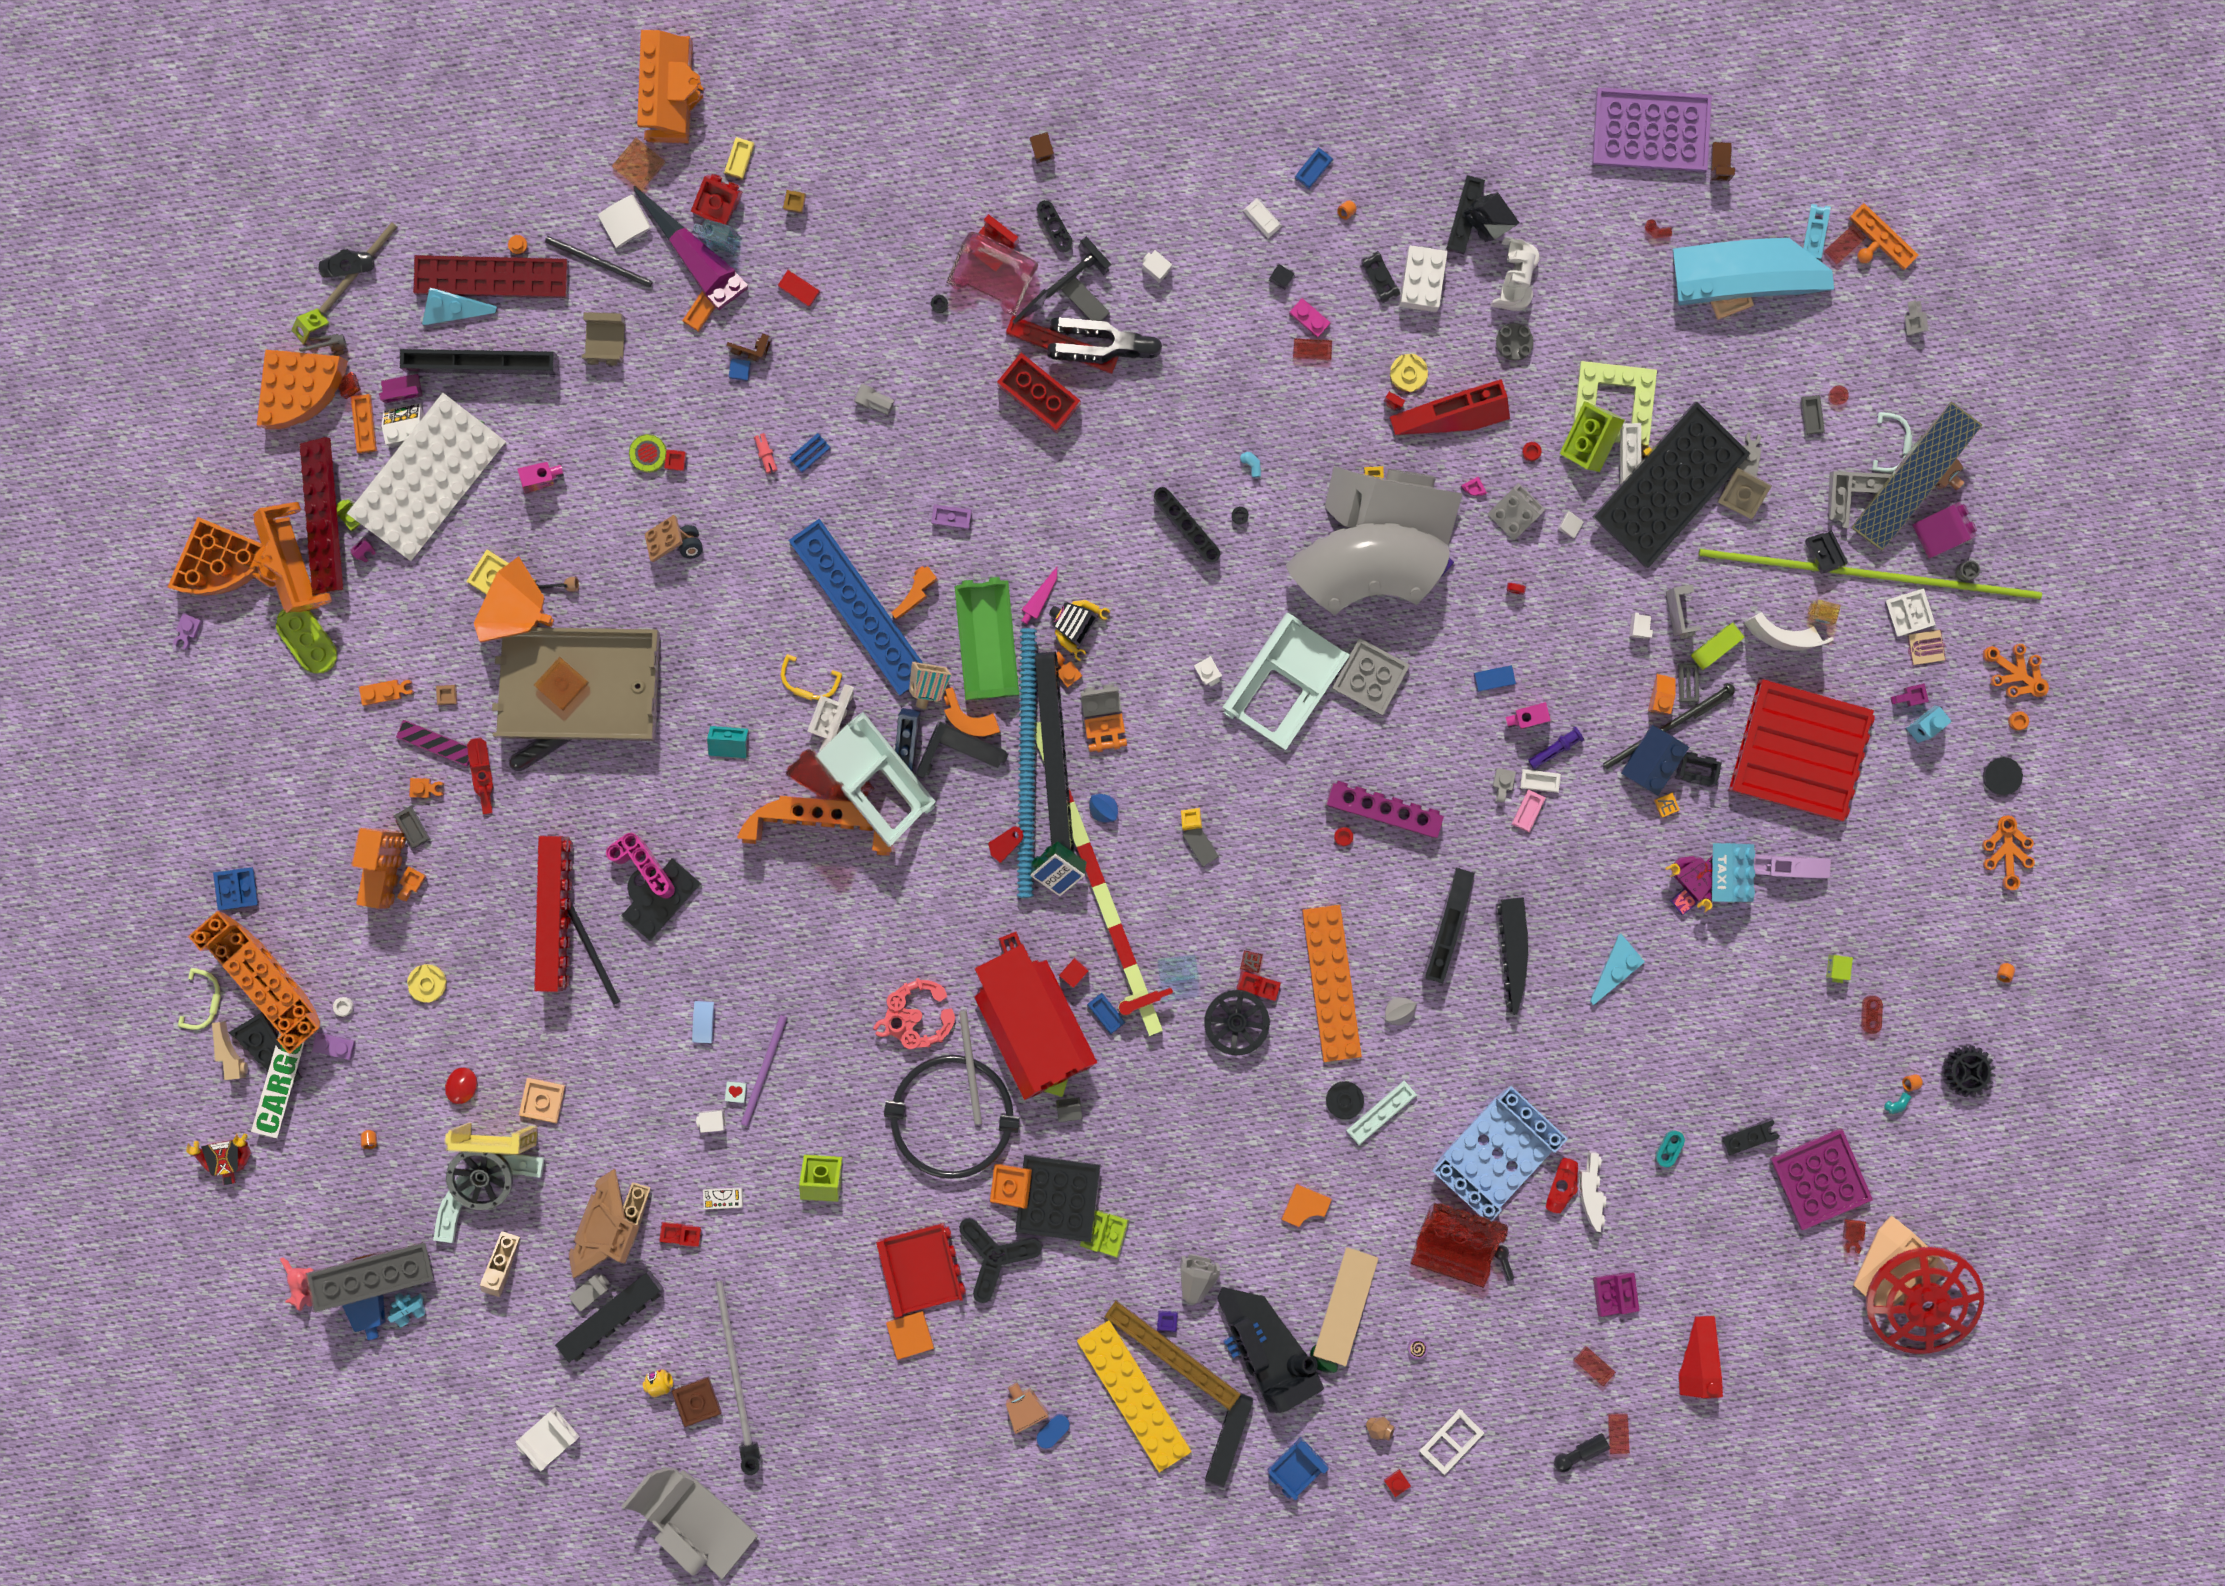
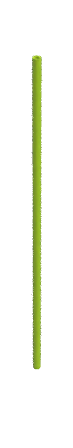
(1872, 574)

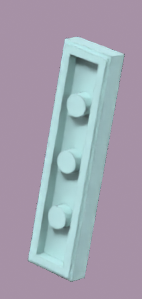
(1381, 1112)

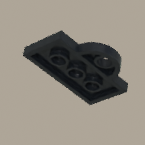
(652, 912)

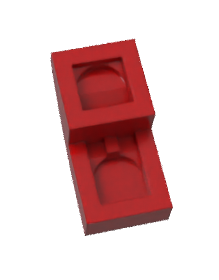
(1258, 985)
(680, 1234)

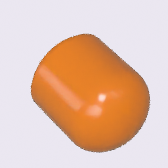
(1349, 207)
(2006, 970)
(1915, 1080)
(368, 1138)

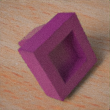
(360, 548)

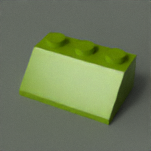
(1592, 436)

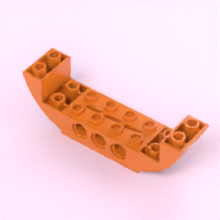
(786, 809)
(259, 978)

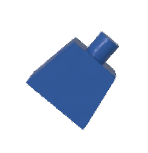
(366, 1315)

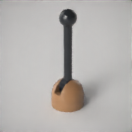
(570, 584)

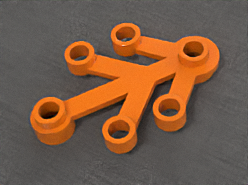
(2018, 672)
(2008, 849)

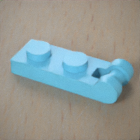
(1816, 231)

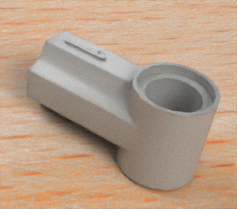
(871, 398)

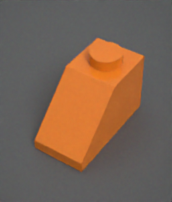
(1663, 695)

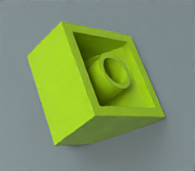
(820, 1178)

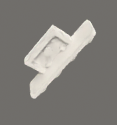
(829, 715)

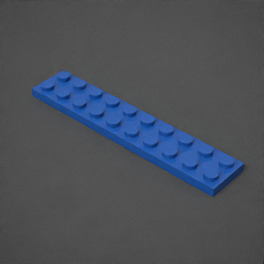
(856, 603)

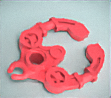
(910, 1017)

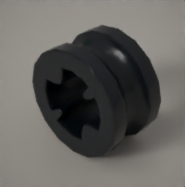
(934, 307)
(1244, 511)

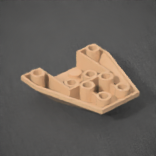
(1888, 1242)

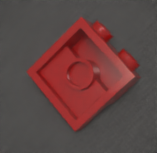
(716, 199)

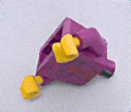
(1696, 877)

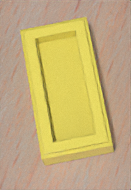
(739, 158)

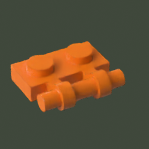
(1102, 727)

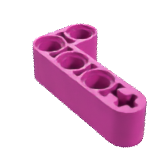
(645, 867)

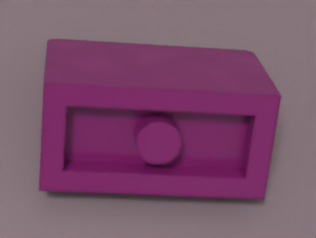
(400, 388)

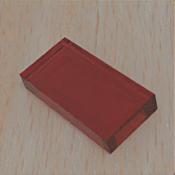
(1844, 244)
(1312, 349)
(1594, 1366)
(1618, 1433)

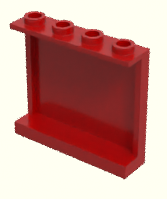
(920, 1269)

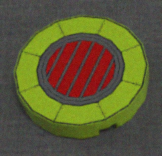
(647, 453)

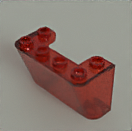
(814, 777)

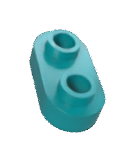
(1671, 1149)

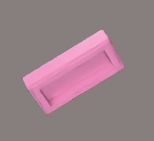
(1528, 810)

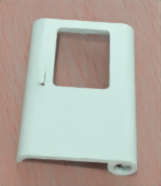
(855, 757)

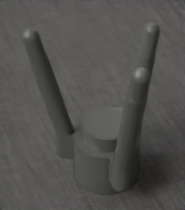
(335, 342)

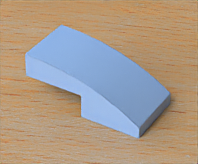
(703, 1022)

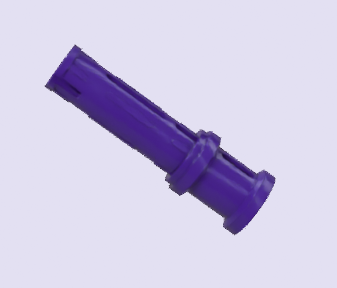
(1564, 743)

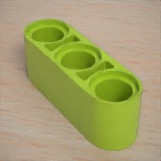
(1717, 646)

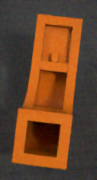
(976, 727)

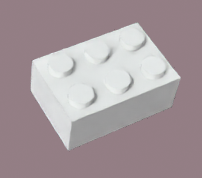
(1423, 278)

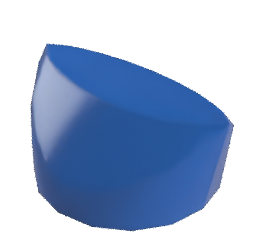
(1103, 808)

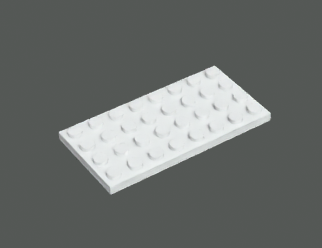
(426, 476)

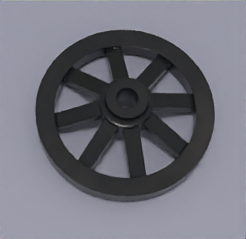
(1232, 1050)
(478, 1180)

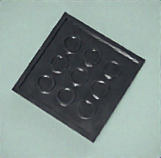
(1060, 1199)

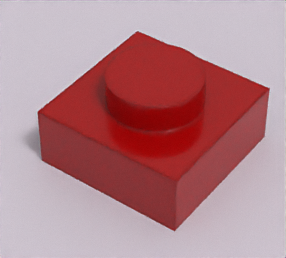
(1393, 401)
(675, 460)
(1397, 1483)

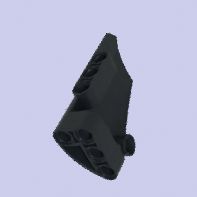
(1277, 1360)

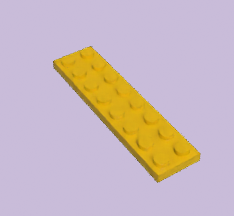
(1134, 1395)

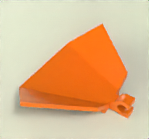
(511, 604)

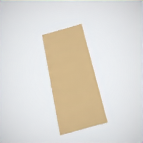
(1346, 1306)

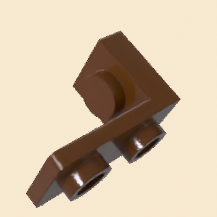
(1721, 162)
(762, 346)

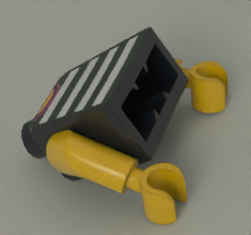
(1074, 623)

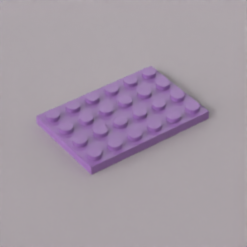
(1651, 129)

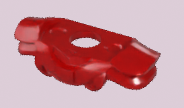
(1558, 1199)

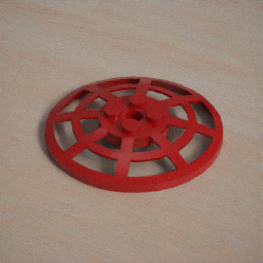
(1922, 1293)

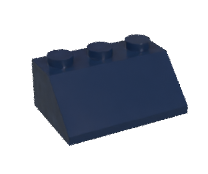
(1655, 760)

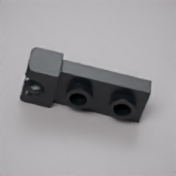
(1749, 1137)

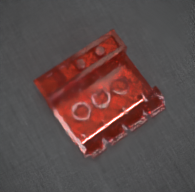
(1458, 1244)

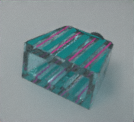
(718, 235)

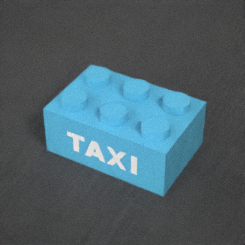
(1733, 872)

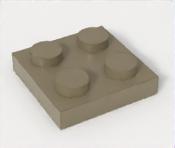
(1744, 493)

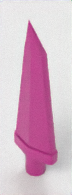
(1037, 602)

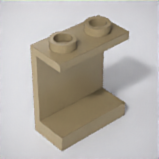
(604, 338)

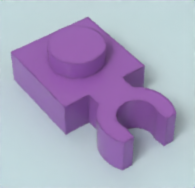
(188, 627)

